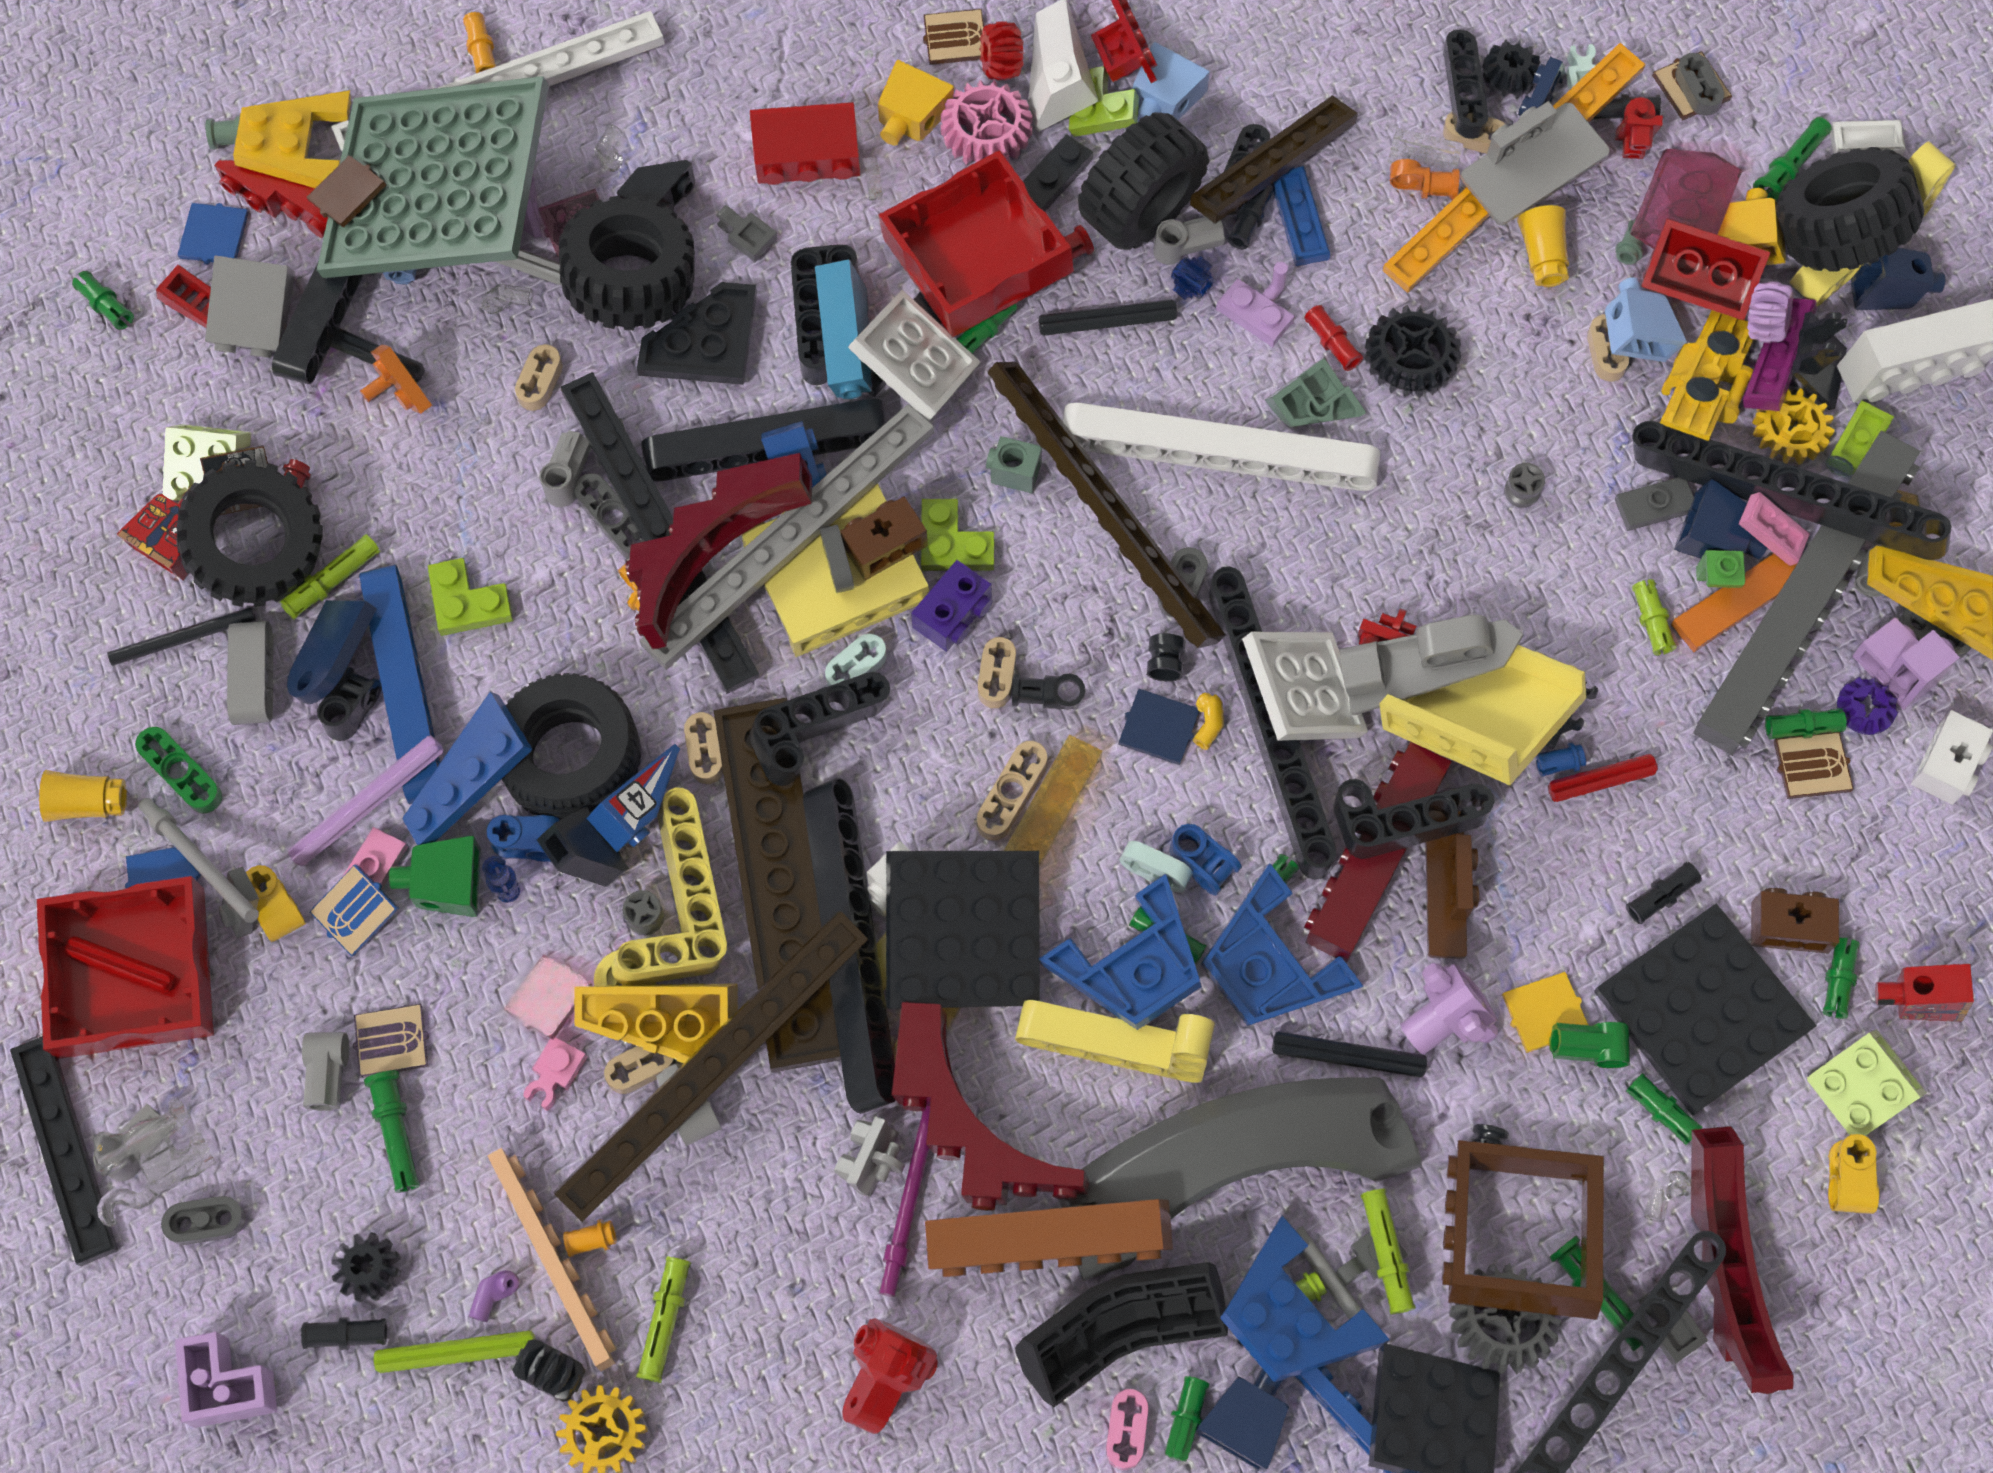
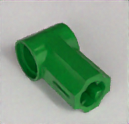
(1602, 1043)

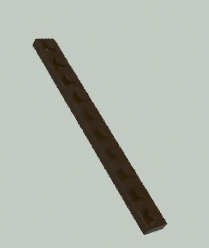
(1106, 504)
(710, 1066)

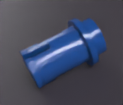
(1561, 760)

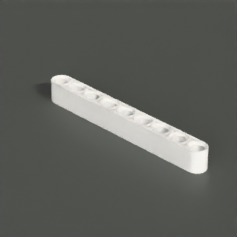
(1223, 447)

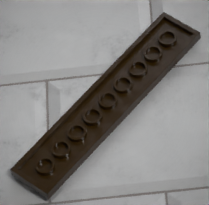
(775, 883)

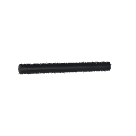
(179, 636)

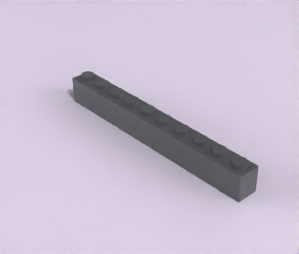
(1800, 607)

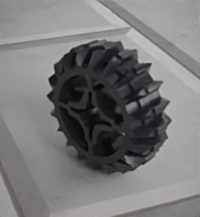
(1413, 334)

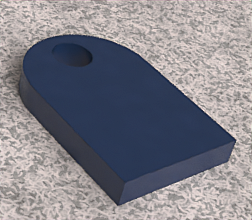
(328, 649)

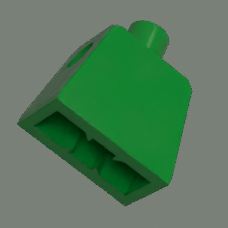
(442, 876)

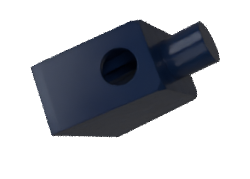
(1895, 281)
(1714, 524)
(1247, 1421)

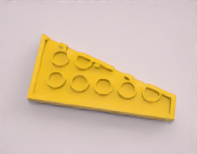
(1938, 592)

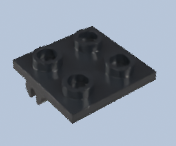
(1819, 355)

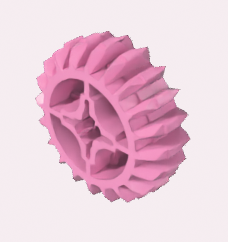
(981, 112)

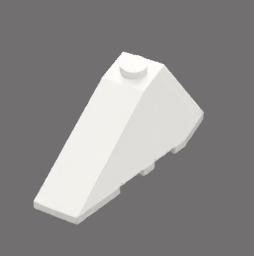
(1058, 68)

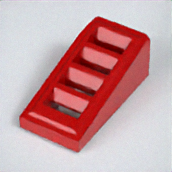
(173, 282)

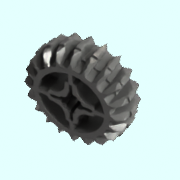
(1508, 1349)

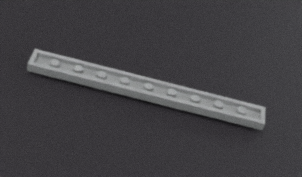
(791, 533)

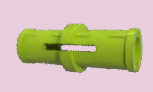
(1654, 617)

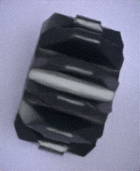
(1510, 69)
(358, 1281)
(549, 1370)

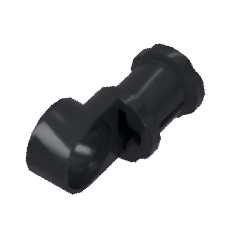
(1045, 691)

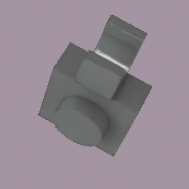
(748, 234)
(1364, 1261)
(1682, 1339)

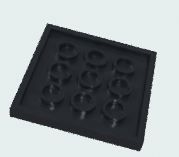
(962, 928)
(1705, 1009)

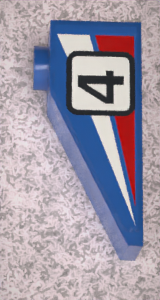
(635, 804)

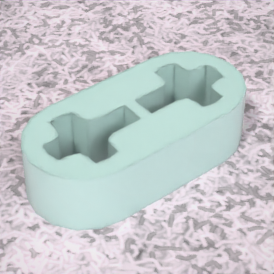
(852, 654)
(1154, 864)

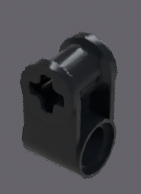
(351, 697)

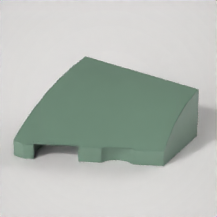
(1314, 398)

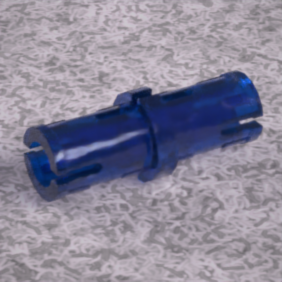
(496, 881)

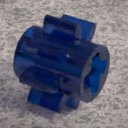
(1192, 277)

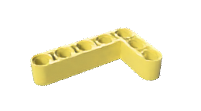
(1931, 173)
(687, 899)
(1114, 1042)

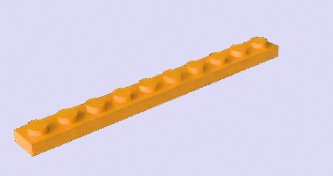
(1465, 212)

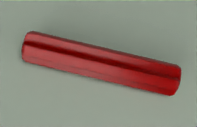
(1602, 777)
(119, 964)

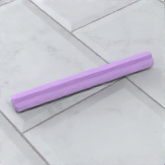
(365, 801)

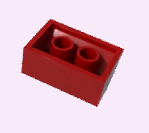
(805, 143)
(1704, 269)

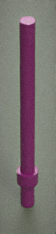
(896, 1253)

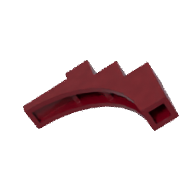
(702, 529)
(990, 1165)
(1740, 1314)

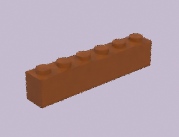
(1049, 1235)

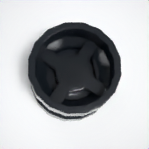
(1166, 657)

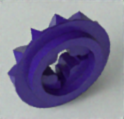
(1879, 718)

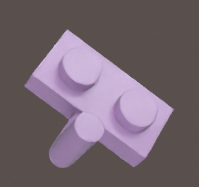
(1258, 311)

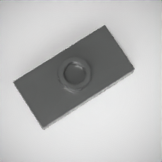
(1654, 503)

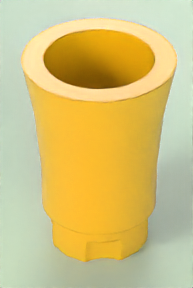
(1546, 244)
(80, 796)

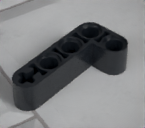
(808, 314)
(823, 720)
(1413, 813)

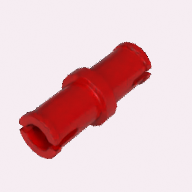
(1333, 337)

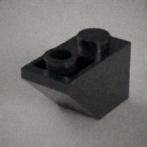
(660, 183)
(581, 850)

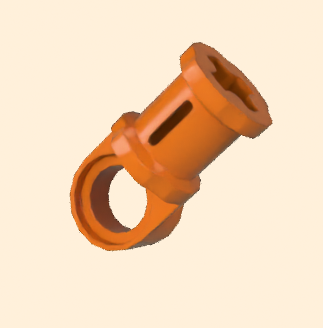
(1410, 175)

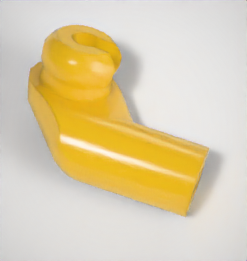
(1214, 719)

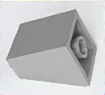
(248, 305)

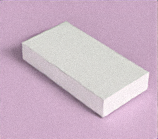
(1867, 134)

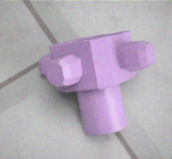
(1453, 1007)

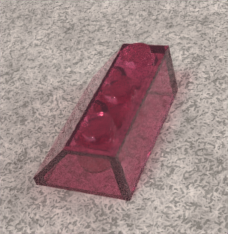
(1686, 189)

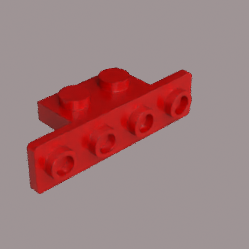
(1124, 45)

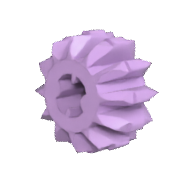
(1770, 312)

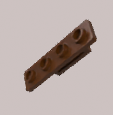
(1449, 892)

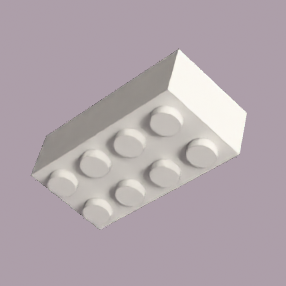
(1919, 352)

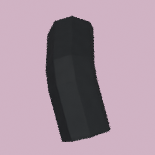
(1118, 1320)

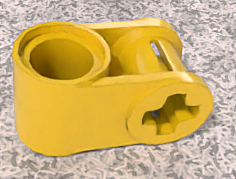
(275, 906)
(1852, 1182)

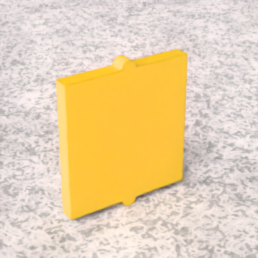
(1540, 1006)

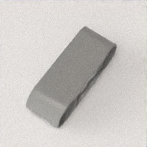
(250, 673)

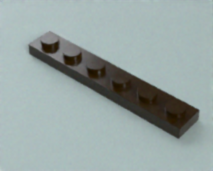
(1273, 159)

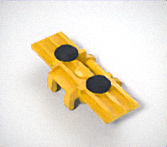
(1700, 368)

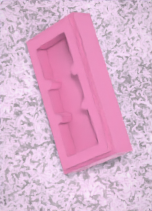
(1774, 528)
(378, 855)

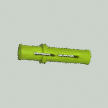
(335, 572)
(1388, 1252)
(663, 1320)

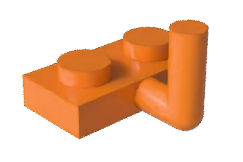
(393, 372)

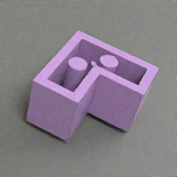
(1905, 663)
(215, 1392)

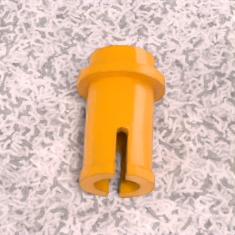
(590, 1238)

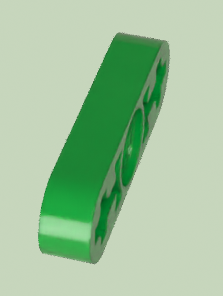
(175, 755)

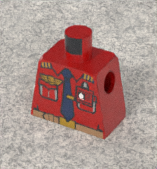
(155, 533)
(1943, 991)

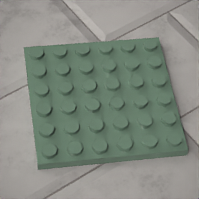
(452, 173)

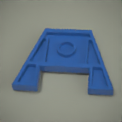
(1259, 970)
(1143, 974)
(1282, 1324)

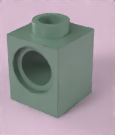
(1020, 477)

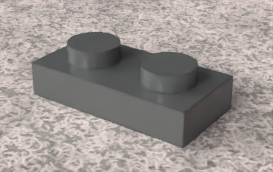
(228, 915)

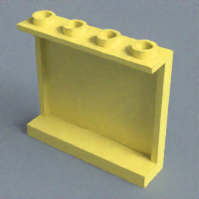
(807, 596)
(1493, 719)

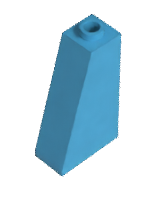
(843, 317)

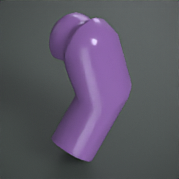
(492, 1290)

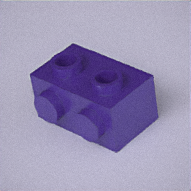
(952, 606)

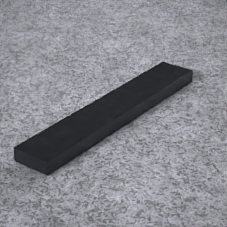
(63, 1151)

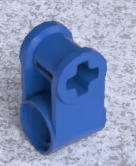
(523, 841)
(1205, 859)

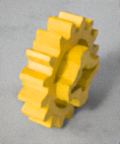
(1805, 439)
(607, 1413)

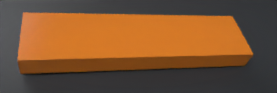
(1732, 605)

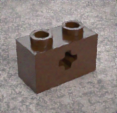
(902, 537)
(1775, 929)

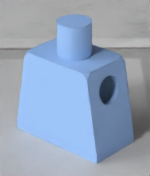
(1177, 86)
(1642, 324)

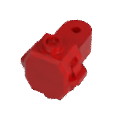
(890, 1365)

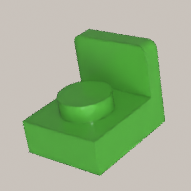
(1721, 569)

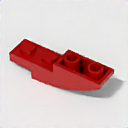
(271, 194)

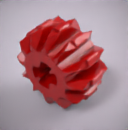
(1001, 50)

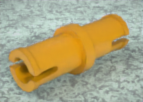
(479, 42)

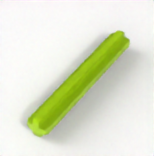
(451, 1351)

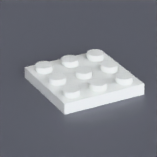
(914, 355)
(1303, 685)

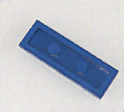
(1300, 218)

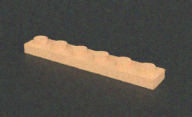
(560, 1272)

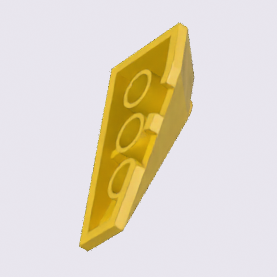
(658, 1016)

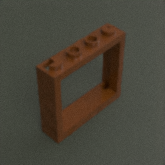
(1519, 1294)

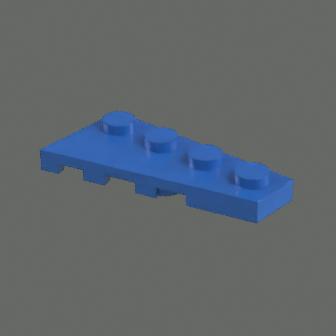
(471, 768)

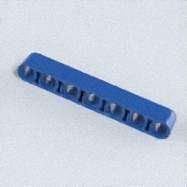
(399, 668)

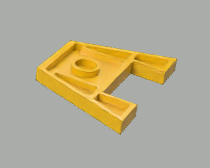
(278, 135)

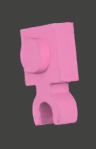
(556, 1067)

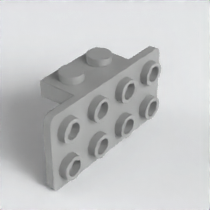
(1533, 160)

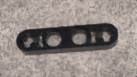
(1468, 83)

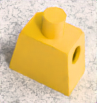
(911, 103)
(1756, 224)

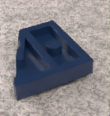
(1546, 80)

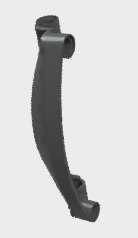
(1293, 1124)

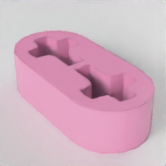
(1137, 1429)

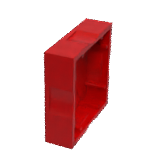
(976, 243)
(101, 1012)

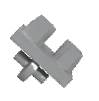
(874, 1159)

